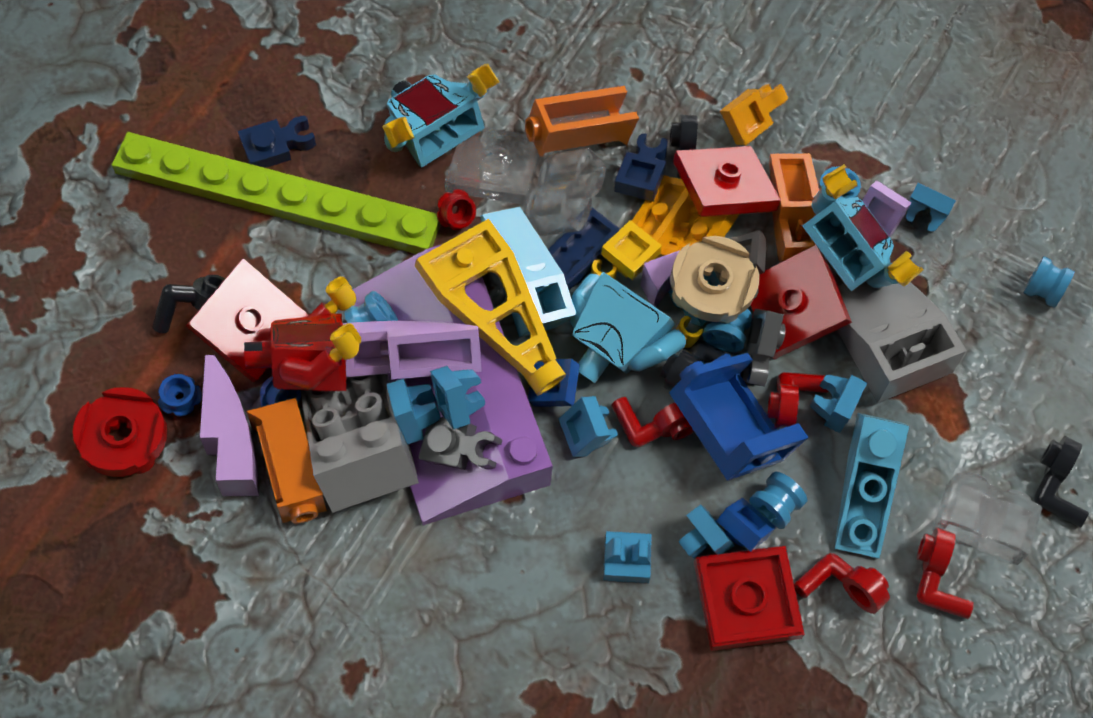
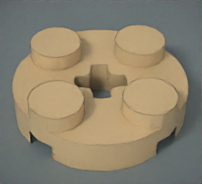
(714, 302)

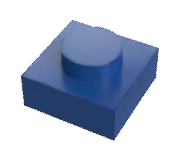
(564, 392)
(745, 525)

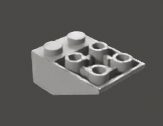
(898, 338)
(356, 442)

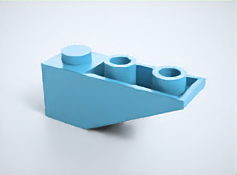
(538, 268)
(870, 484)

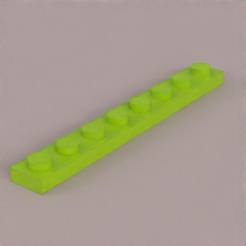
(276, 193)

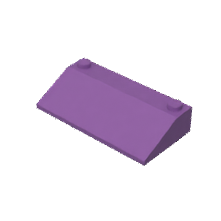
(522, 456)

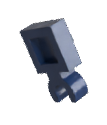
(270, 145)
(642, 172)

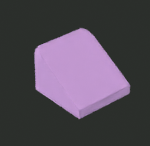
(656, 278)

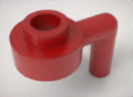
(784, 402)
(666, 423)
(936, 554)
(863, 585)

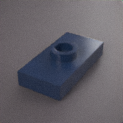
(577, 250)

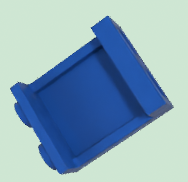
(731, 418)

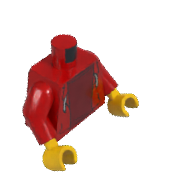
(310, 349)

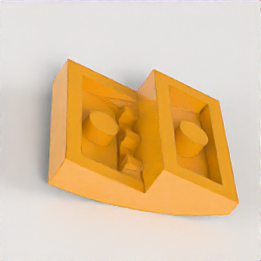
(675, 220)

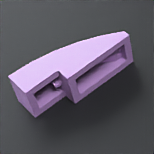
(414, 348)
(227, 433)

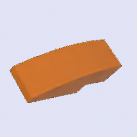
(796, 187)

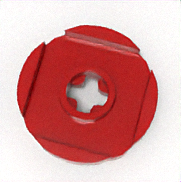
(106, 413)

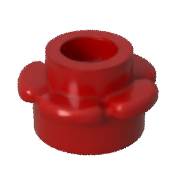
(465, 209)

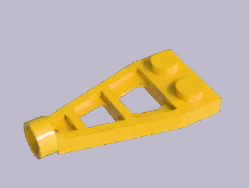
(471, 257)

